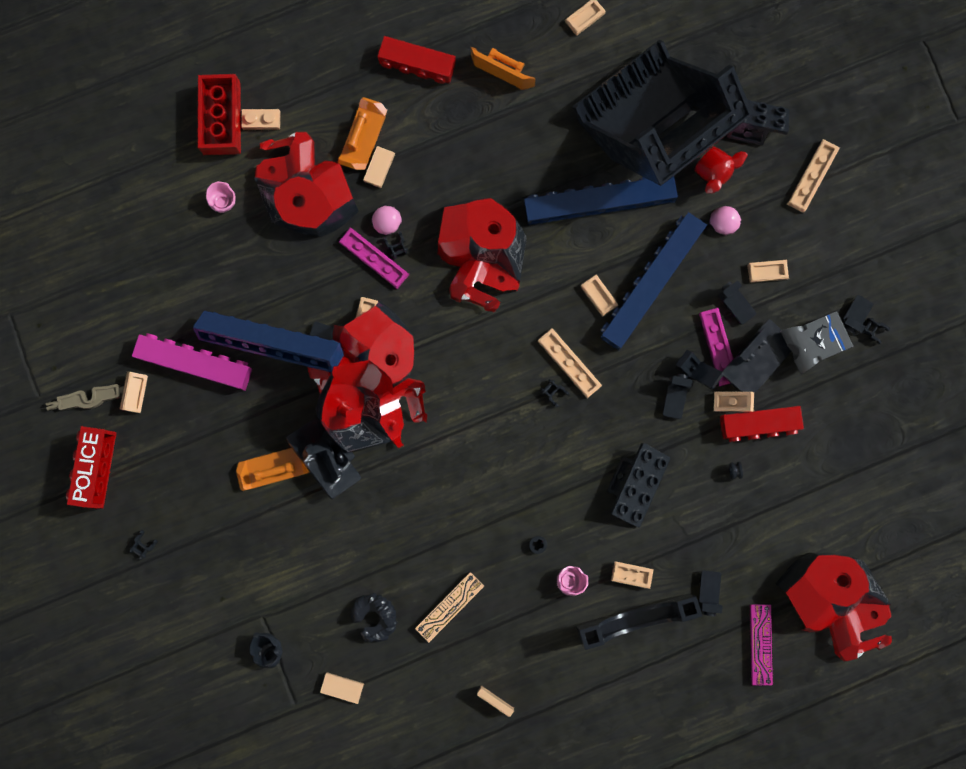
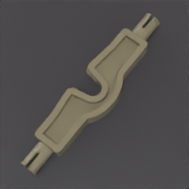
(79, 398)

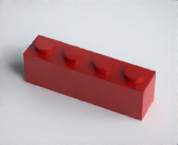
(416, 60)
(761, 422)

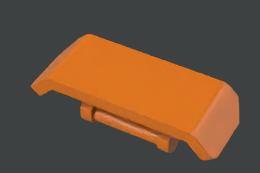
(502, 71)
(363, 134)
(269, 469)

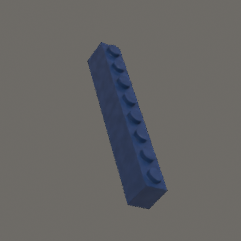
(598, 200)
(653, 281)
(268, 341)

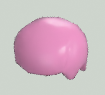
(220, 197)
(386, 220)
(725, 220)
(572, 581)

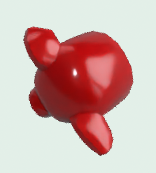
(717, 167)

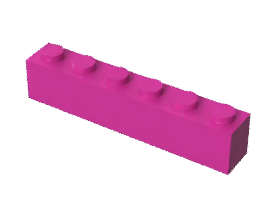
(192, 362)

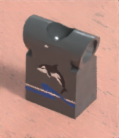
(816, 341)

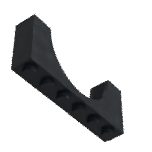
(671, 610)

